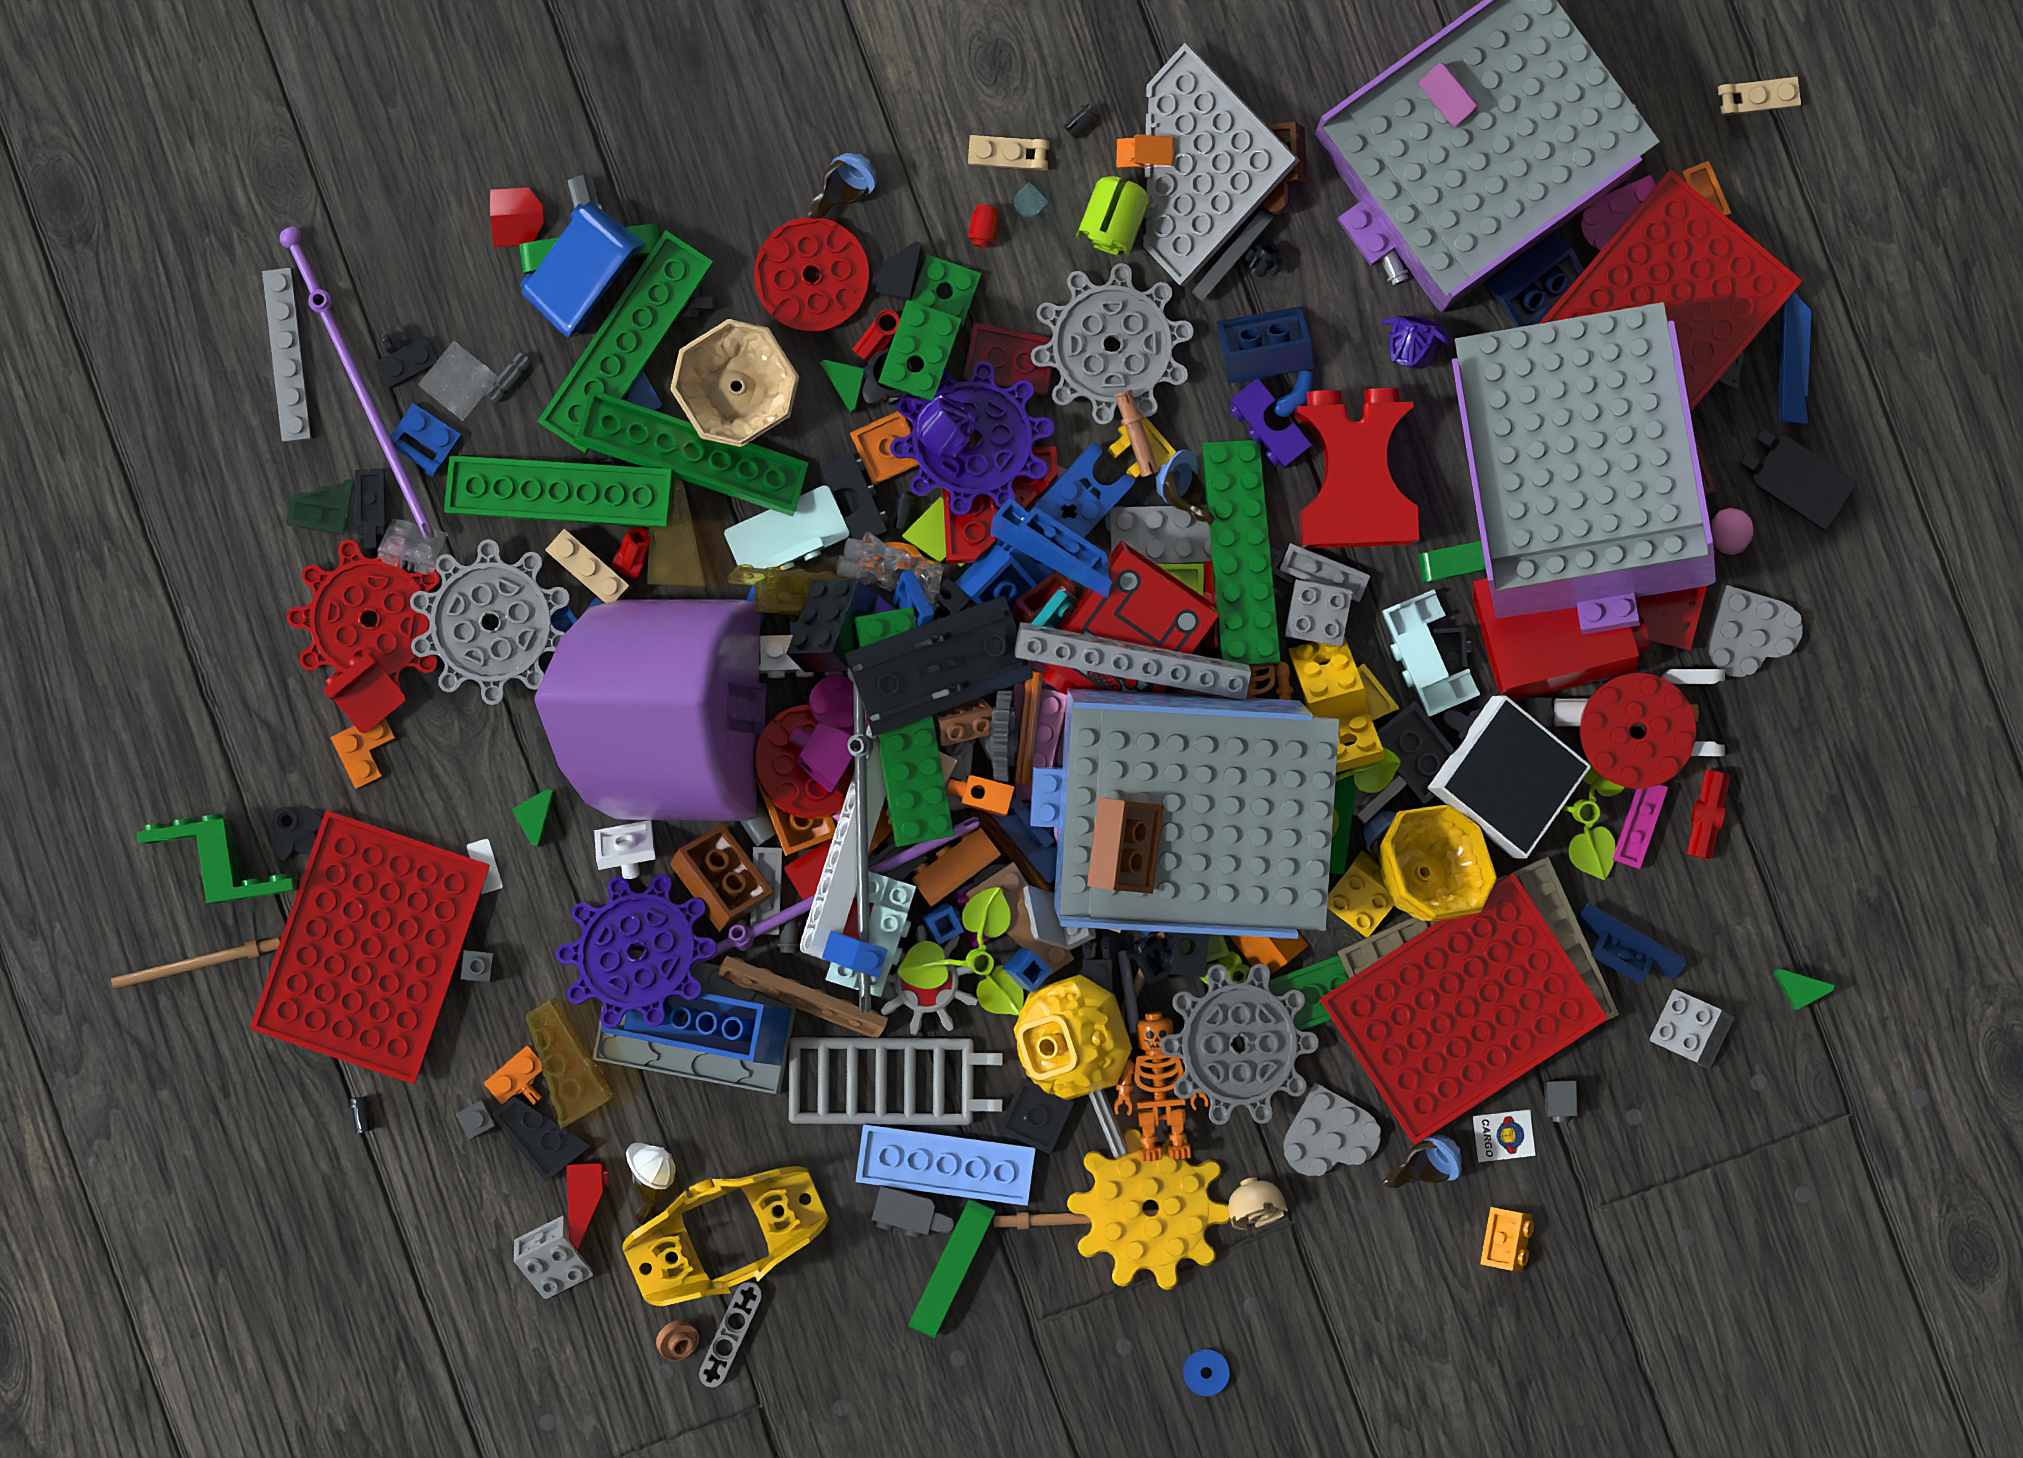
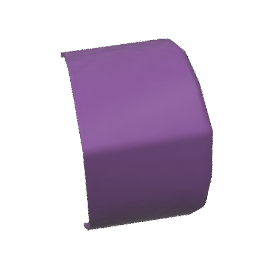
(659, 708)

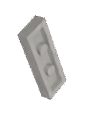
(1321, 570)
(769, 864)

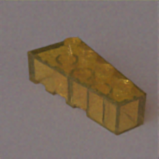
(674, 550)
(569, 1070)

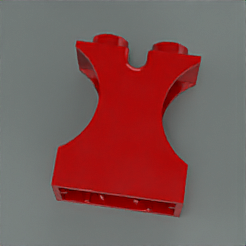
(1358, 494)

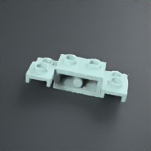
(1421, 657)
(886, 927)

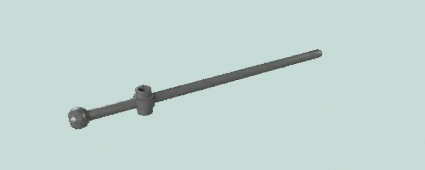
(861, 832)

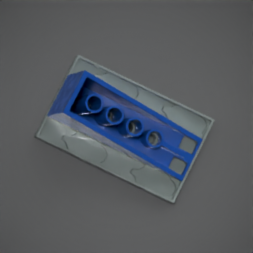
(717, 1038)

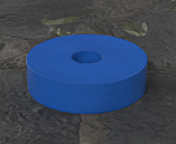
(1212, 1360)

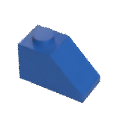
(855, 954)

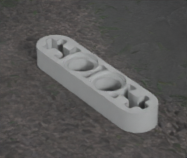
(735, 1336)

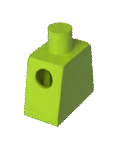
(929, 533)

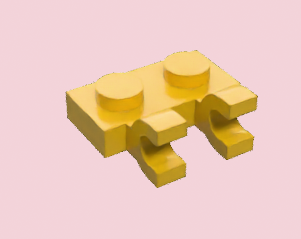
(1160, 447)

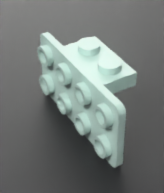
(780, 539)

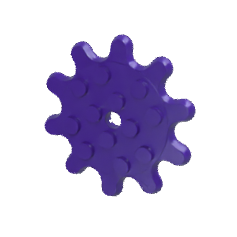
(998, 457)
(614, 931)

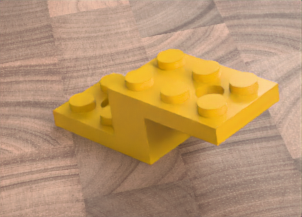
(1338, 693)

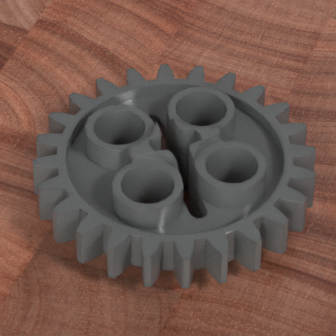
(1003, 736)

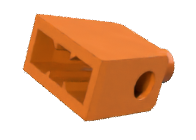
(995, 798)

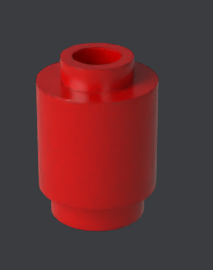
(984, 226)

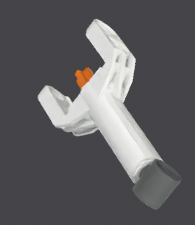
(1568, 711)

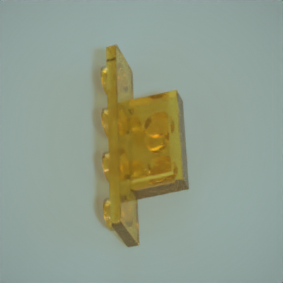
(778, 589)

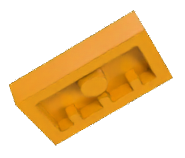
(1507, 1239)

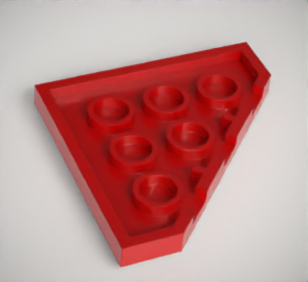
(969, 535)

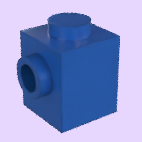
(942, 922)
(1027, 969)

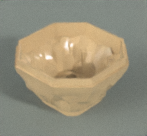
(729, 355)

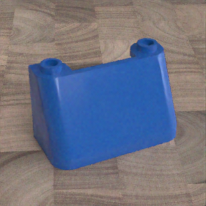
(580, 268)

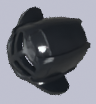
(875, 391)

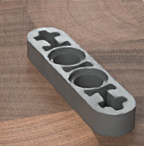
(1233, 254)

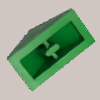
(846, 381)
(534, 815)
(1801, 989)

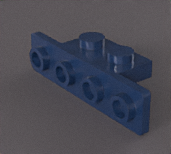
(1033, 841)
(1627, 948)

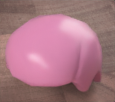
(1731, 531)

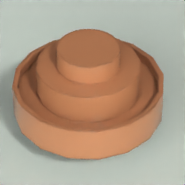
(677, 1340)

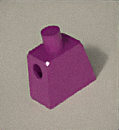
(823, 753)

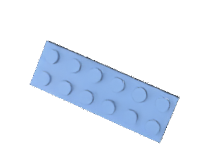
(945, 1164)

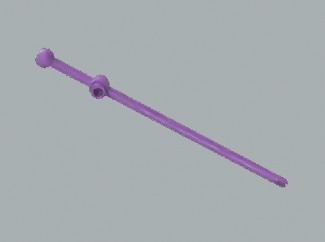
(291, 238)
(742, 937)

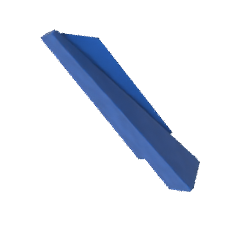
(1794, 361)
(1052, 545)

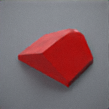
(514, 216)

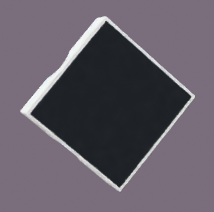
(1509, 776)

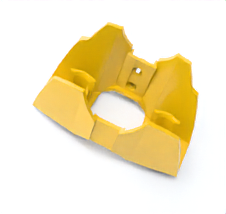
(686, 1278)

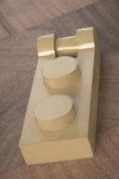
(1760, 96)
(1007, 152)

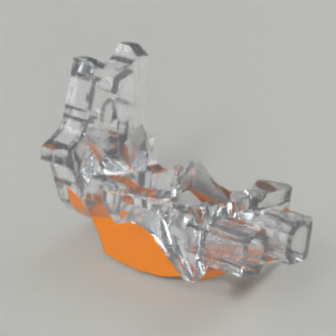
(878, 564)

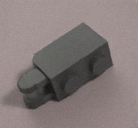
(908, 1212)

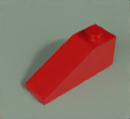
(585, 1192)

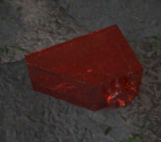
(1031, 603)

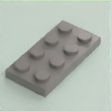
(1161, 534)

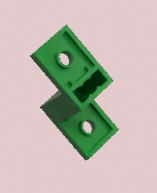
(929, 328)
(218, 859)

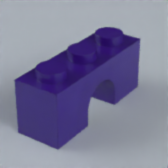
(1281, 445)

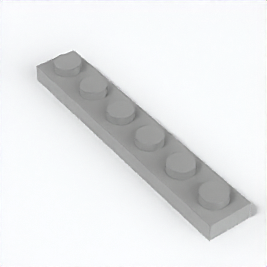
(287, 355)

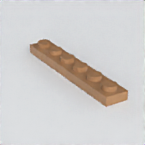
(801, 997)

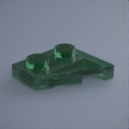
(322, 509)

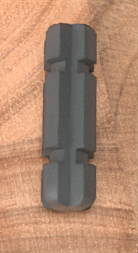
(508, 377)

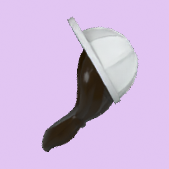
(650, 1174)

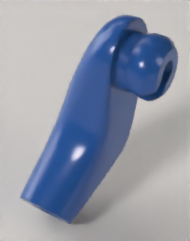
(1297, 397)

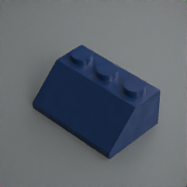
(1536, 281)
(1265, 344)

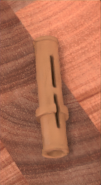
(1136, 432)

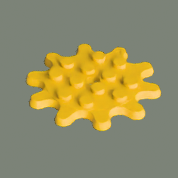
(1143, 1240)

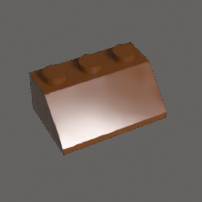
(1125, 845)
(955, 866)
(721, 876)

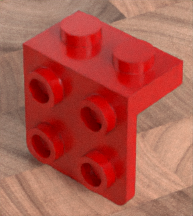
(364, 692)

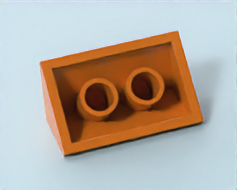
(796, 832)
(1269, 950)

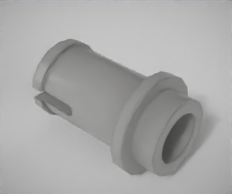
(1394, 267)

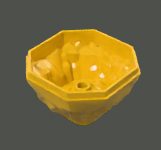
(1436, 864)
(1072, 1038)

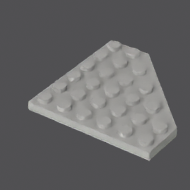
(1221, 164)

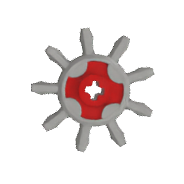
(929, 999)

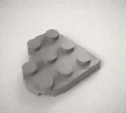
(1750, 630)
(1329, 1132)

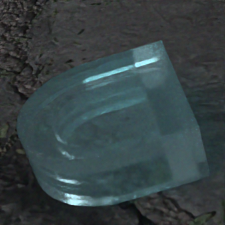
(1029, 201)

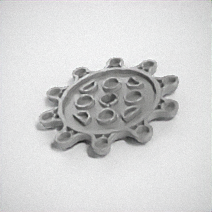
(1118, 313)
(458, 614)
(1268, 1052)

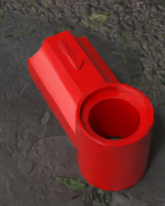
(876, 338)
(631, 555)

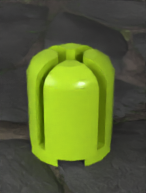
(1114, 215)

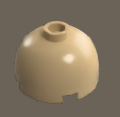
(1256, 1203)

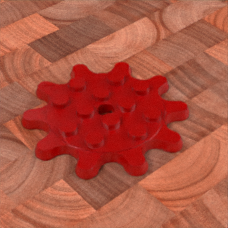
(344, 598)

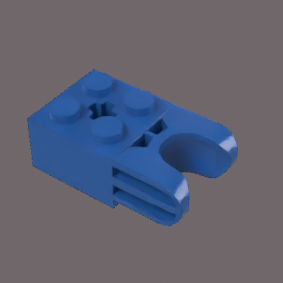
(1083, 493)
(1002, 573)

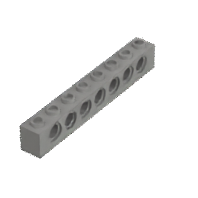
(1132, 661)

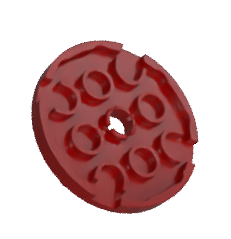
(806, 304)
(1607, 735)
(784, 780)

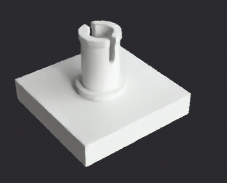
(625, 847)

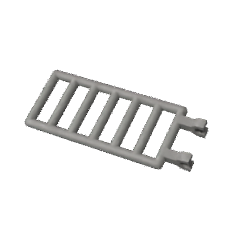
(881, 1116)

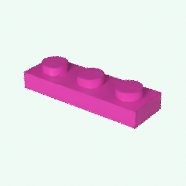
(1639, 825)

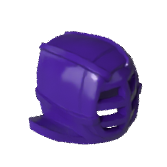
(1415, 340)
(945, 426)

